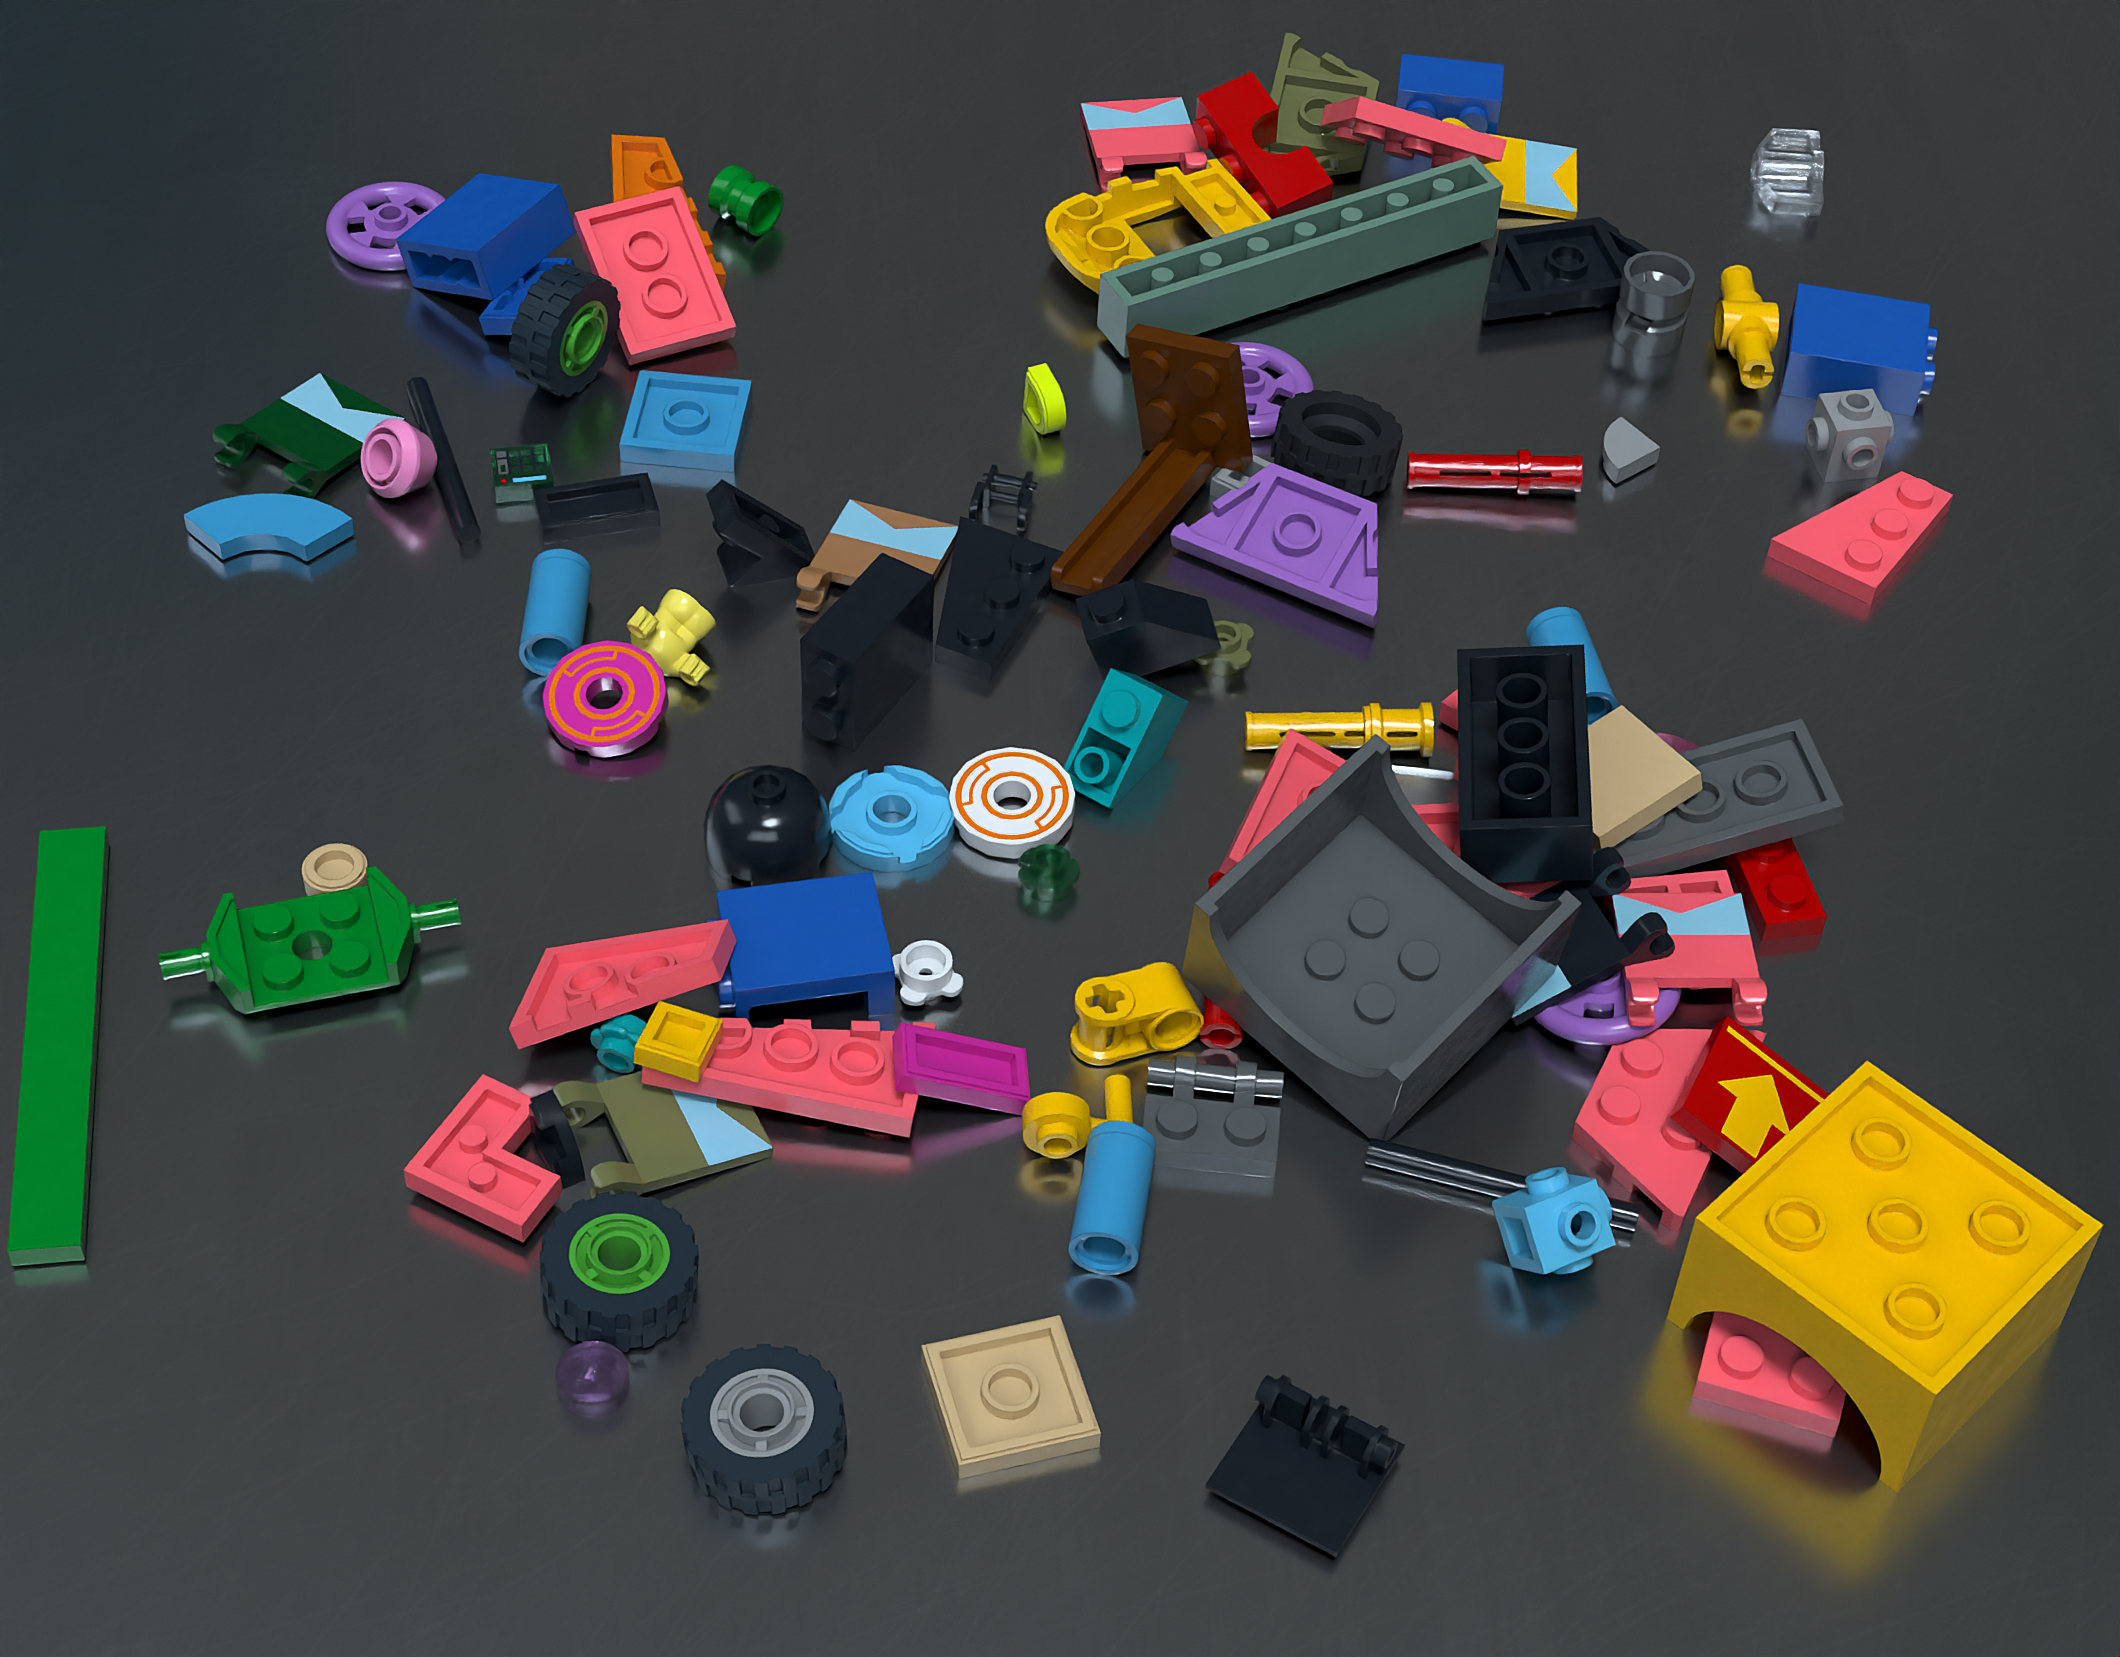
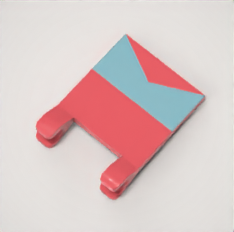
(1140, 134)
(1709, 952)

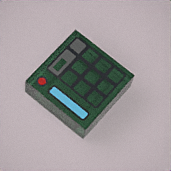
(520, 471)

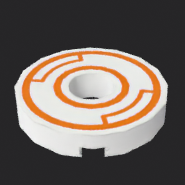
(1012, 774)

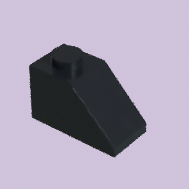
(1145, 627)

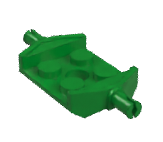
(257, 947)

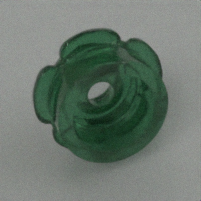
(1047, 873)

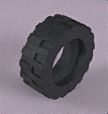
(1367, 431)

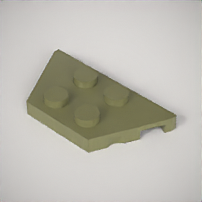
(1301, 91)

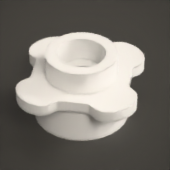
(926, 973)

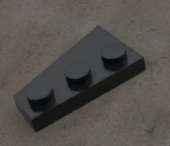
(990, 596)

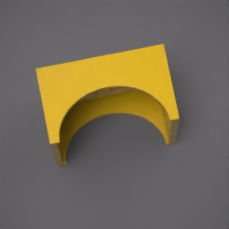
(1892, 1260)

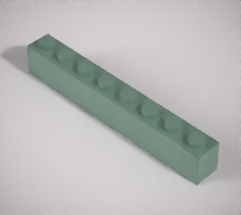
(1302, 253)

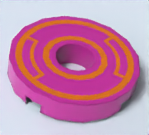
(597, 669)

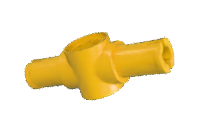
(1746, 326)

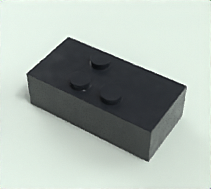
(1524, 763)

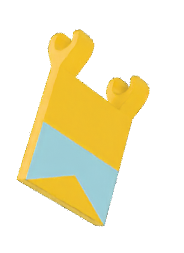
(1535, 176)

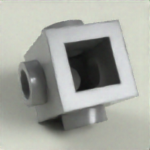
(1848, 435)

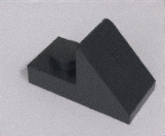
(756, 539)

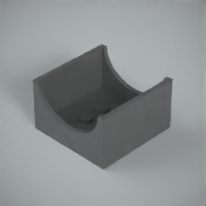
(1369, 947)

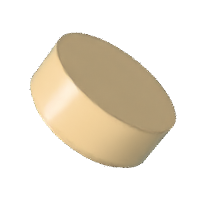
(334, 869)

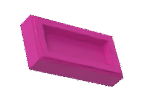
(960, 1068)

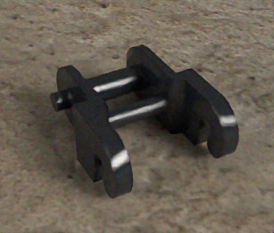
(986, 491)

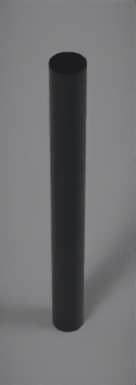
(447, 469)
(1471, 1176)

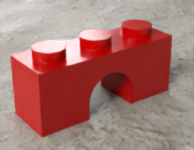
(1240, 121)

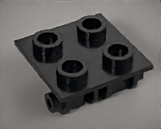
(1305, 1464)

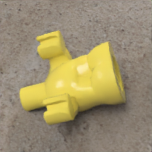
(673, 635)

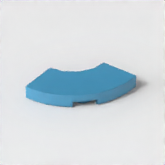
(269, 523)

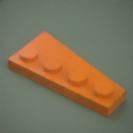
(647, 166)

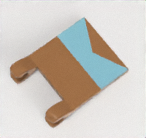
(861, 536)

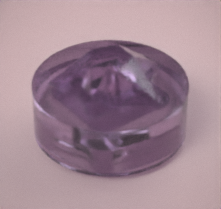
(592, 1378)

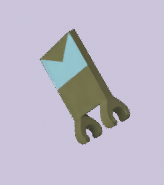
(663, 1132)

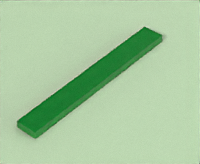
(59, 1049)

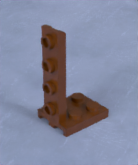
(1192, 423)

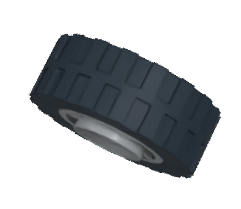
(770, 1466)

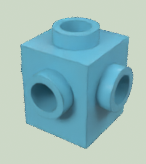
(1554, 1222)

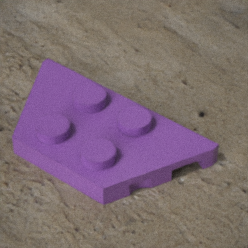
(1295, 539)

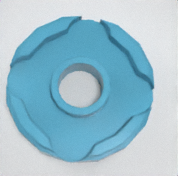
(888, 845)

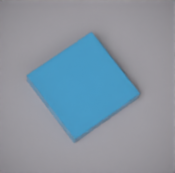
(686, 421)

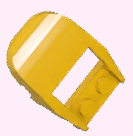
(1096, 234)

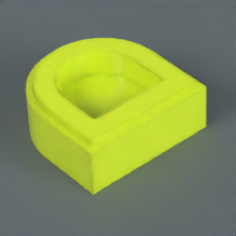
(1044, 400)

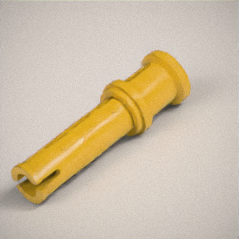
(1346, 730)

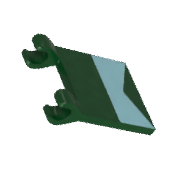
(313, 426)

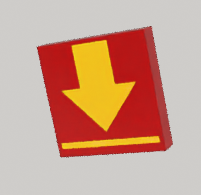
(1743, 1096)

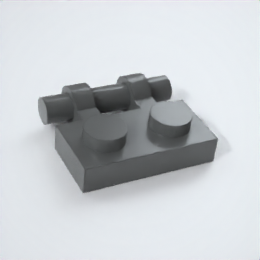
(1209, 1133)

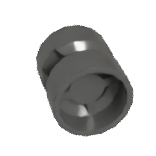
(1653, 303)

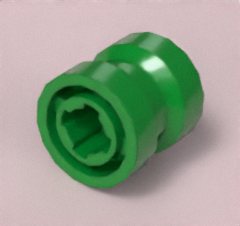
(750, 202)

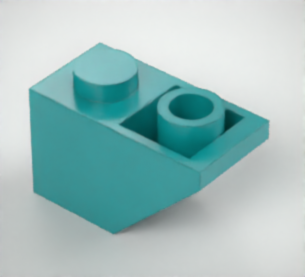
(1122, 737)

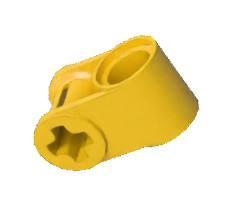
(1140, 1009)

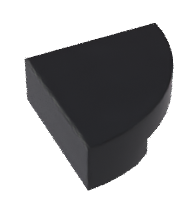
(555, 1139)

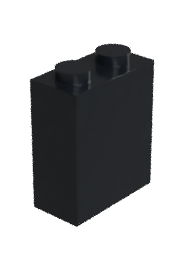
(867, 651)

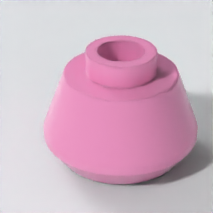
(397, 458)

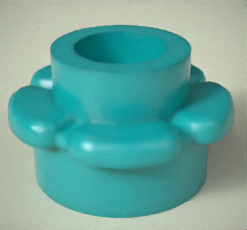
(617, 1042)

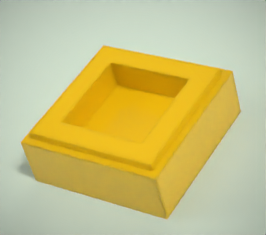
(678, 1041)

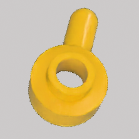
(1061, 1122)

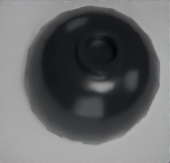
(767, 826)

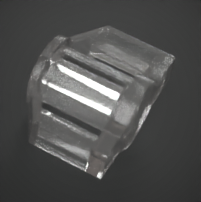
(1789, 172)

